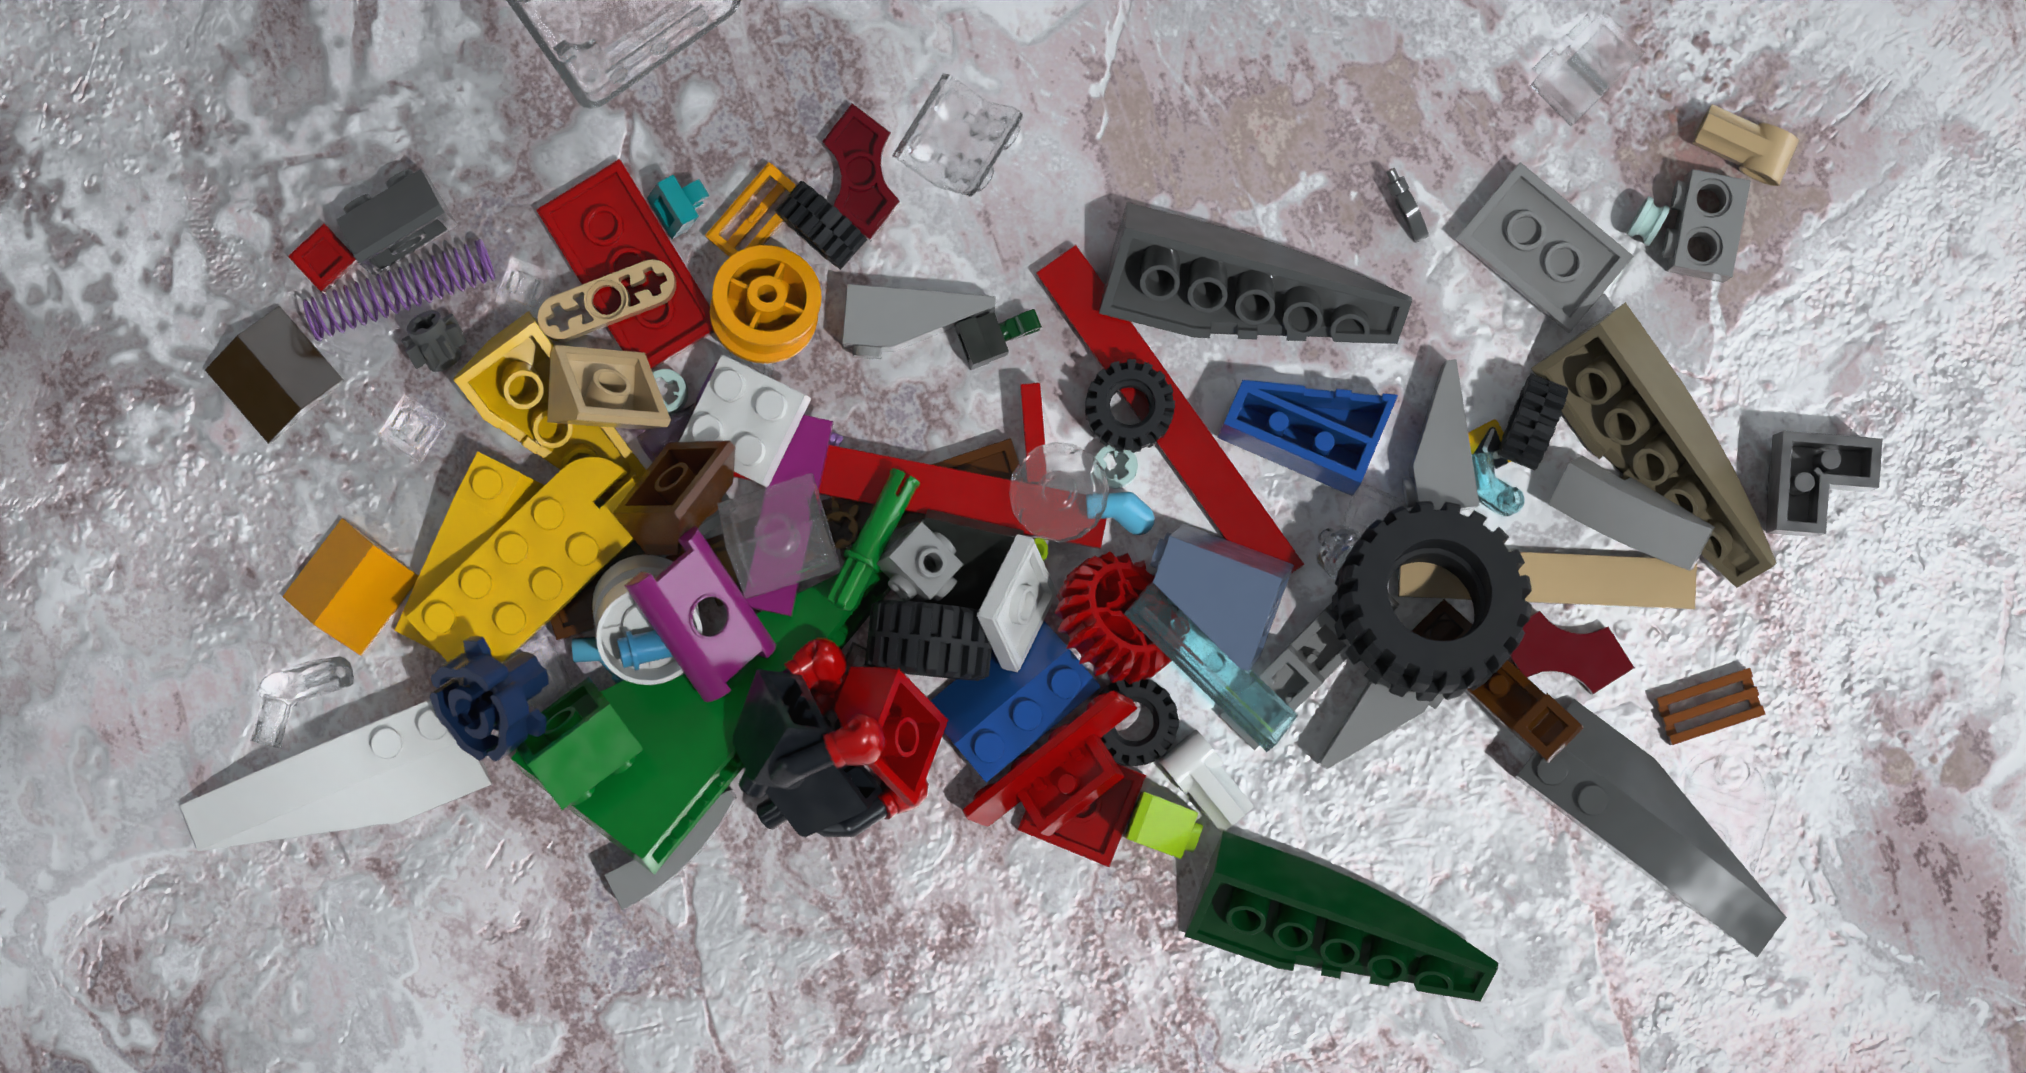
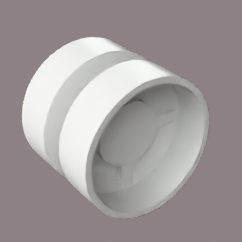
(617, 613)

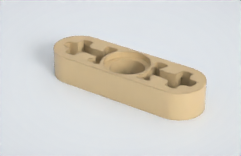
(637, 277)

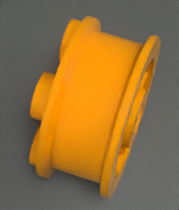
(765, 304)

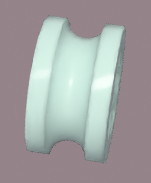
(1648, 221)
(670, 377)
(1131, 466)

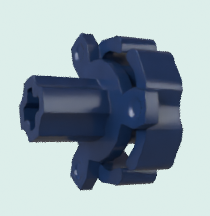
(490, 700)

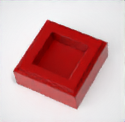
(323, 258)

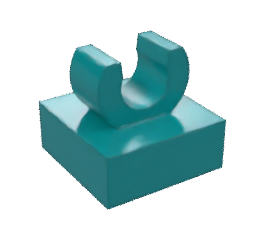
(677, 205)

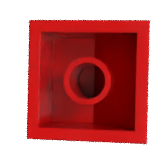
(908, 720)

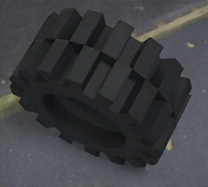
(821, 224)
(1135, 376)
(1533, 421)
(1164, 724)

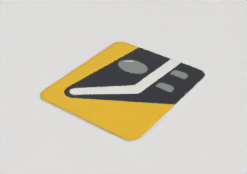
(1488, 439)

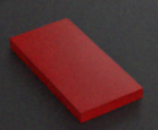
(610, 227)

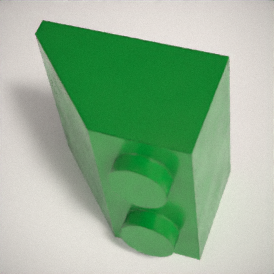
(580, 745)

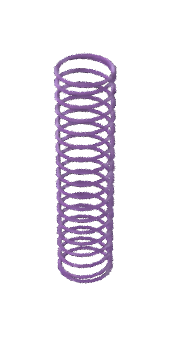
(484, 260)

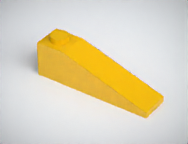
(511, 391)
(479, 508)

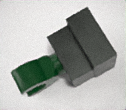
(986, 339)

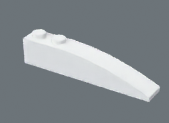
(344, 784)

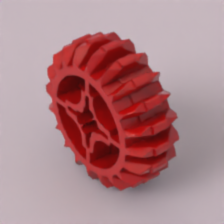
(1095, 621)

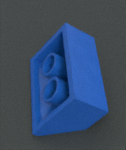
(1011, 710)

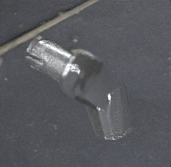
(296, 685)

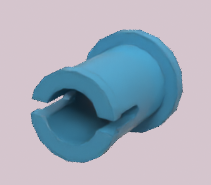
(641, 649)

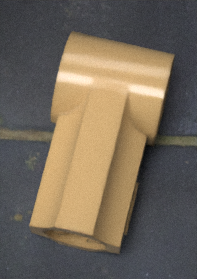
(1759, 149)

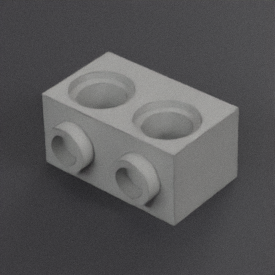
(1718, 229)

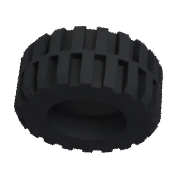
(1469, 553)

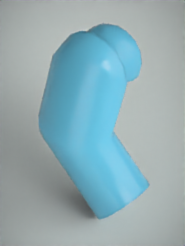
(1129, 512)

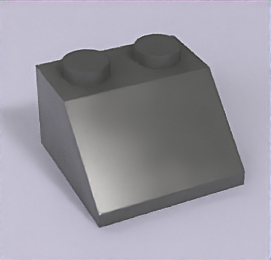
(395, 221)

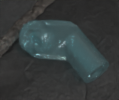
(1492, 491)

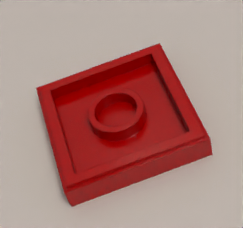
(1100, 825)

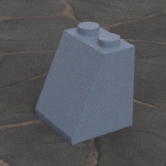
(1222, 589)

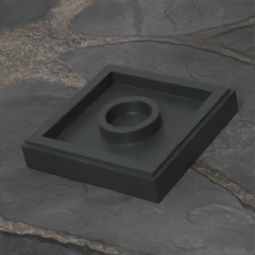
(980, 549)

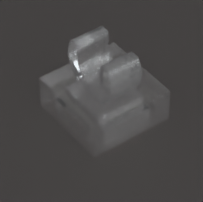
(525, 287)
(412, 428)

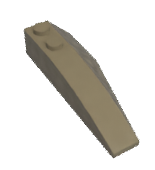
(1645, 422)

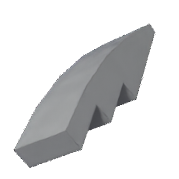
(1304, 664)

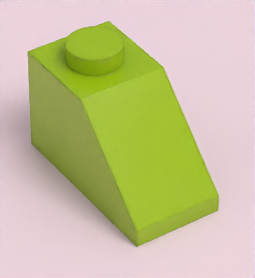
(1163, 826)

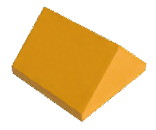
(351, 587)

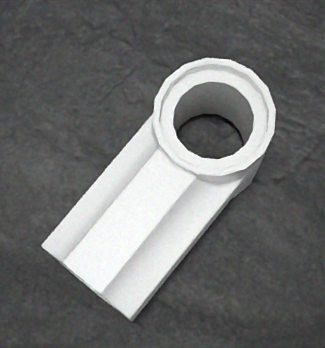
(1200, 773)

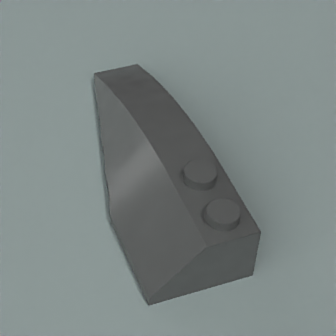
(1223, 281)
(1648, 821)

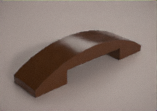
(1508, 693)

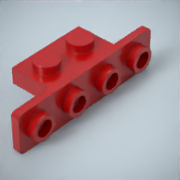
(1062, 773)

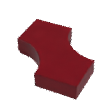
(858, 148)
(1589, 658)

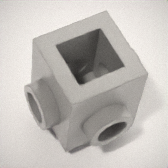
(920, 564)

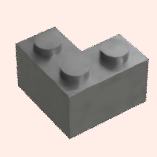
(1804, 471)

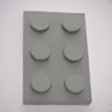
(1544, 247)

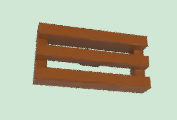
(1749, 693)

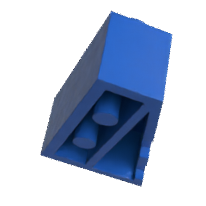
(1309, 430)

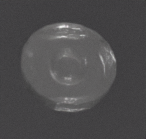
(1059, 492)

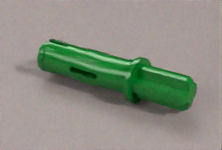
(871, 541)

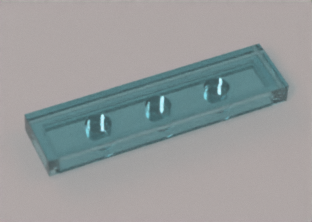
(1234, 690)

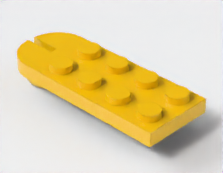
(529, 564)

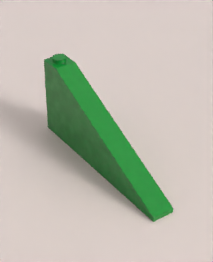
(690, 741)

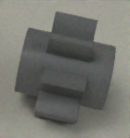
(434, 341)

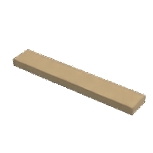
(1572, 581)

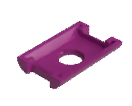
(670, 605)

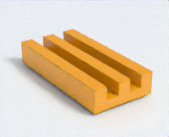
(728, 247)

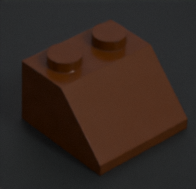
(677, 494)

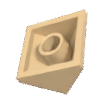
(604, 389)

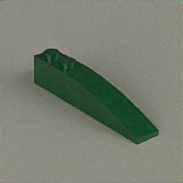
(1312, 916)

